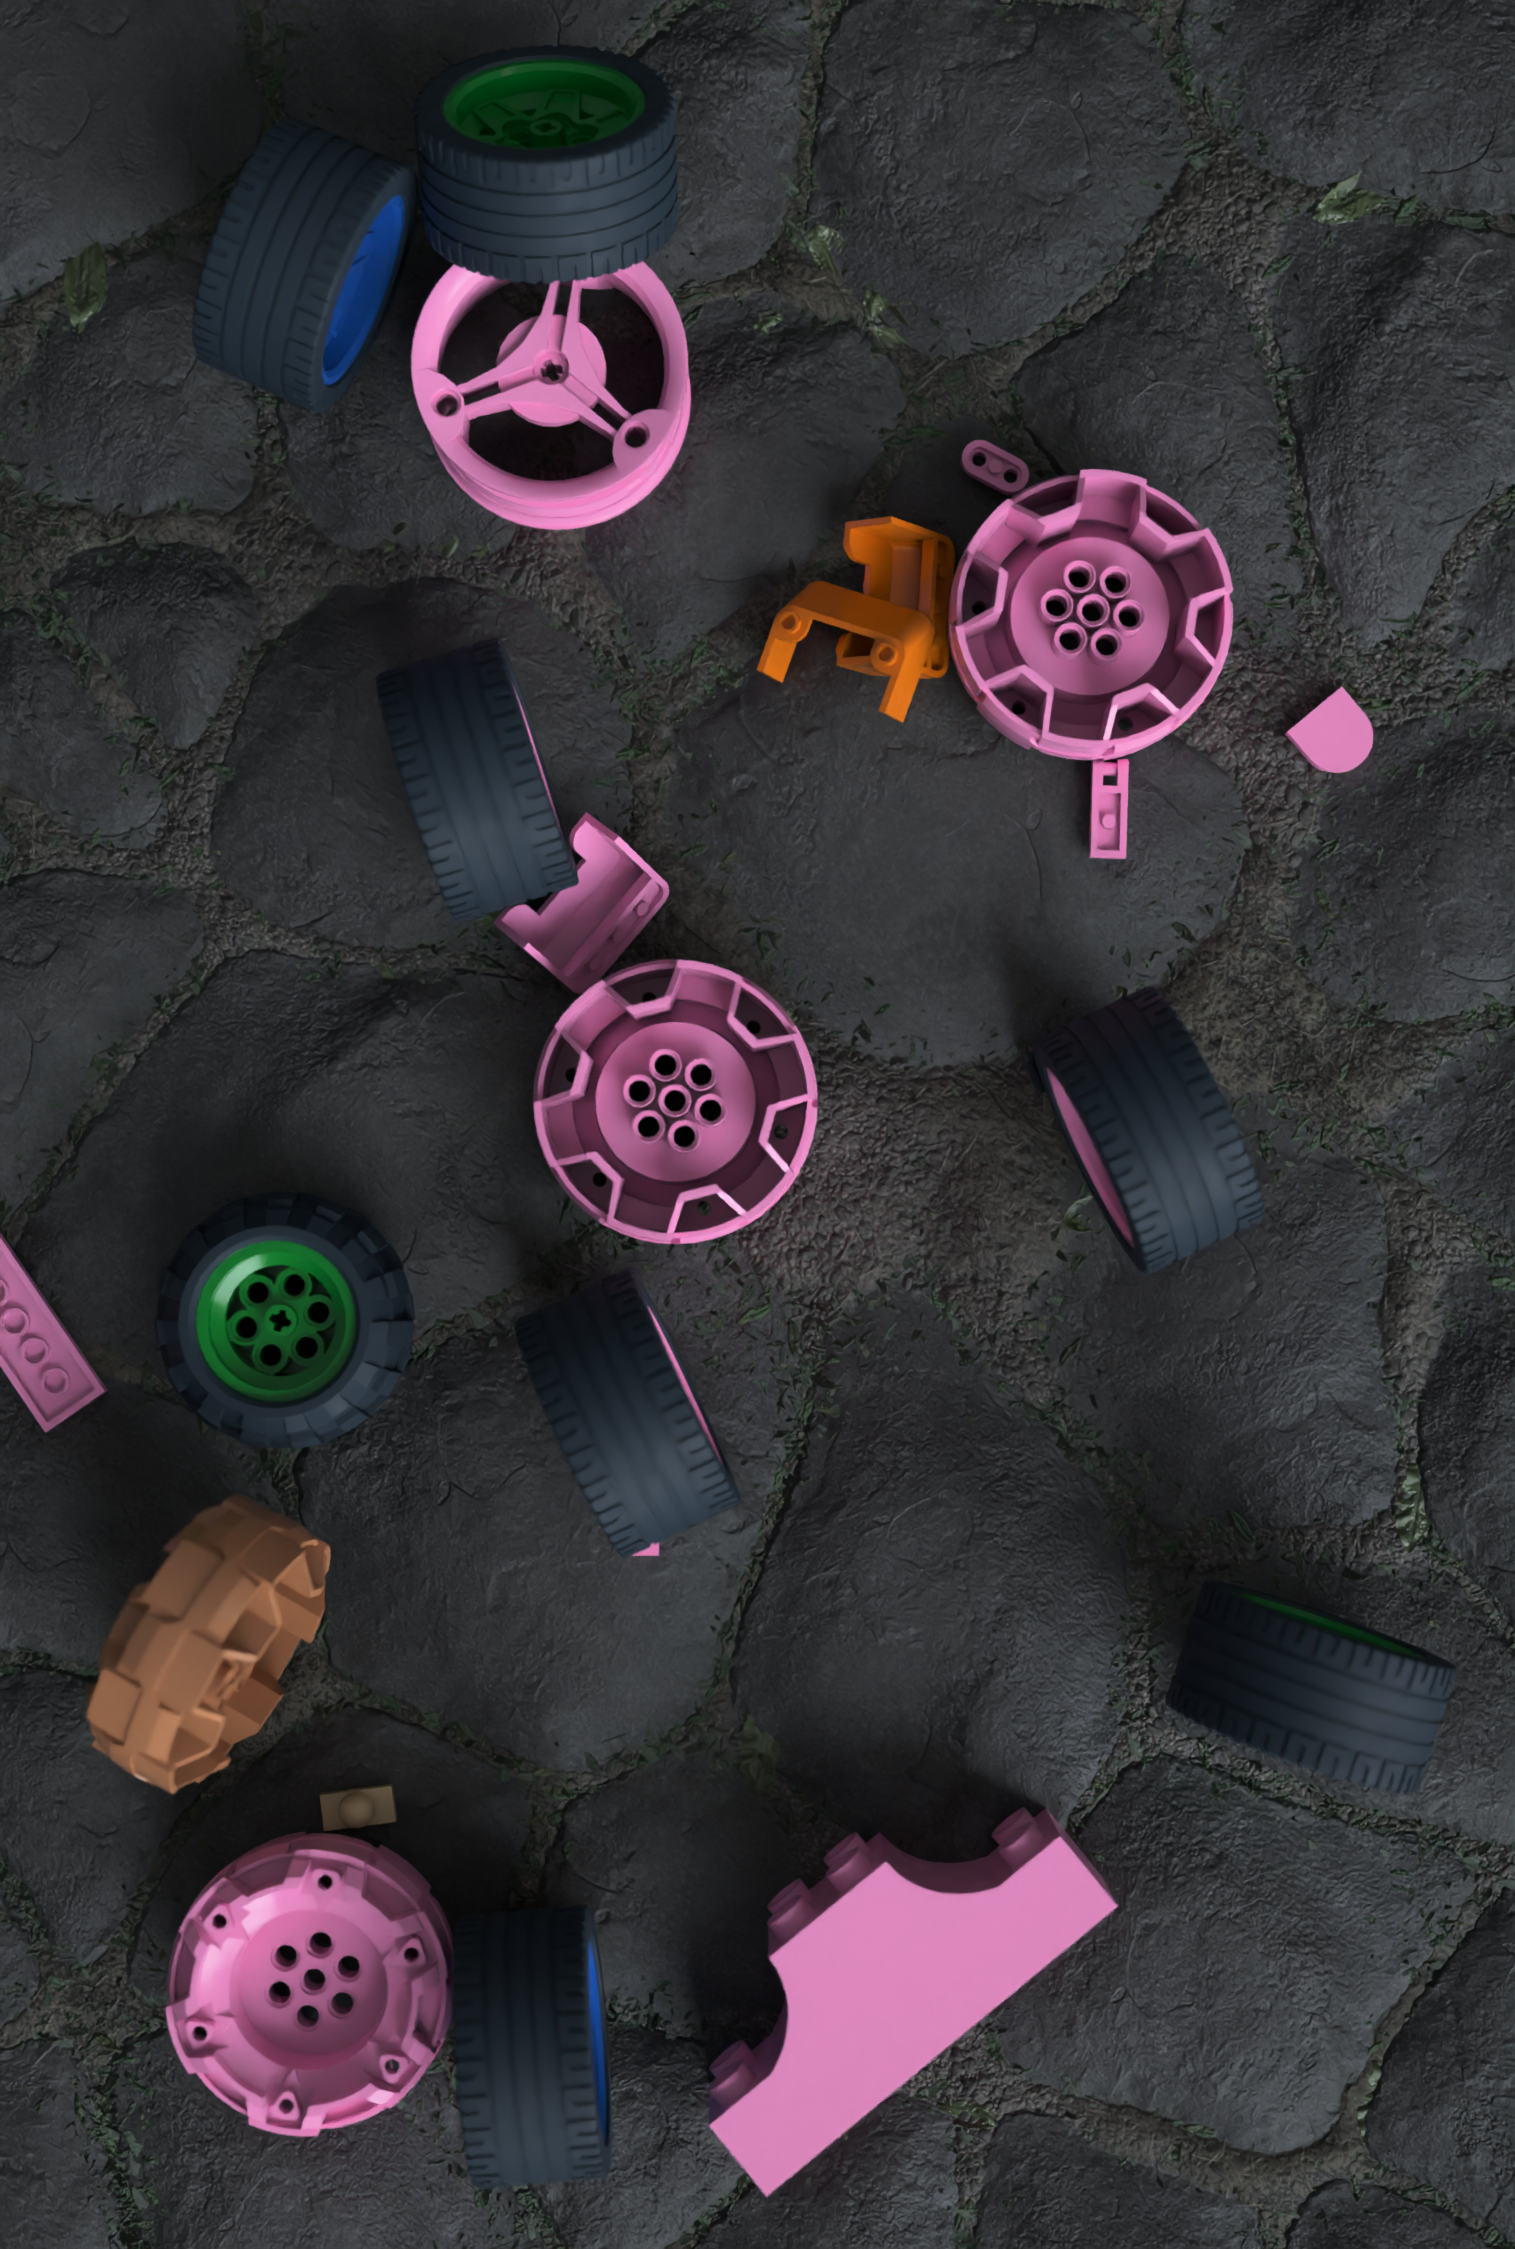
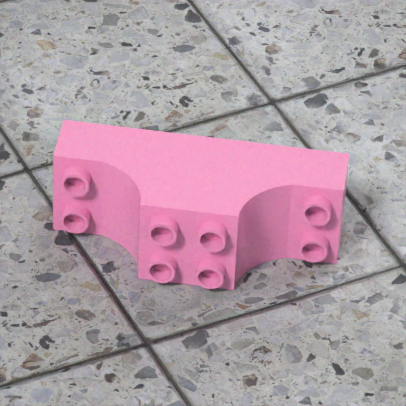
(887, 1974)

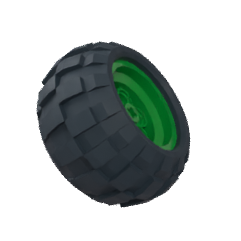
(210, 1293)

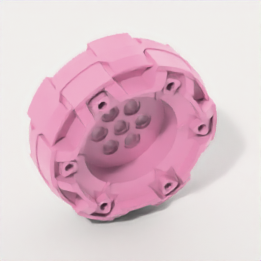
(1075, 698)
(595, 1123)
(260, 2042)

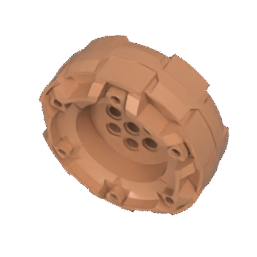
(207, 1643)

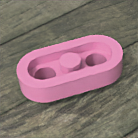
(996, 466)

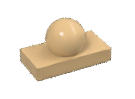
(358, 1807)

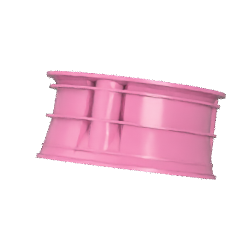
(521, 374)

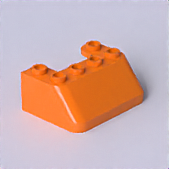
(906, 569)

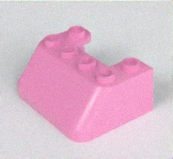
(592, 923)

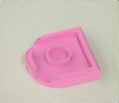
(1334, 734)

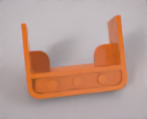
(899, 635)

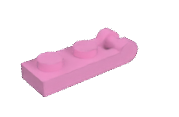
(1108, 810)

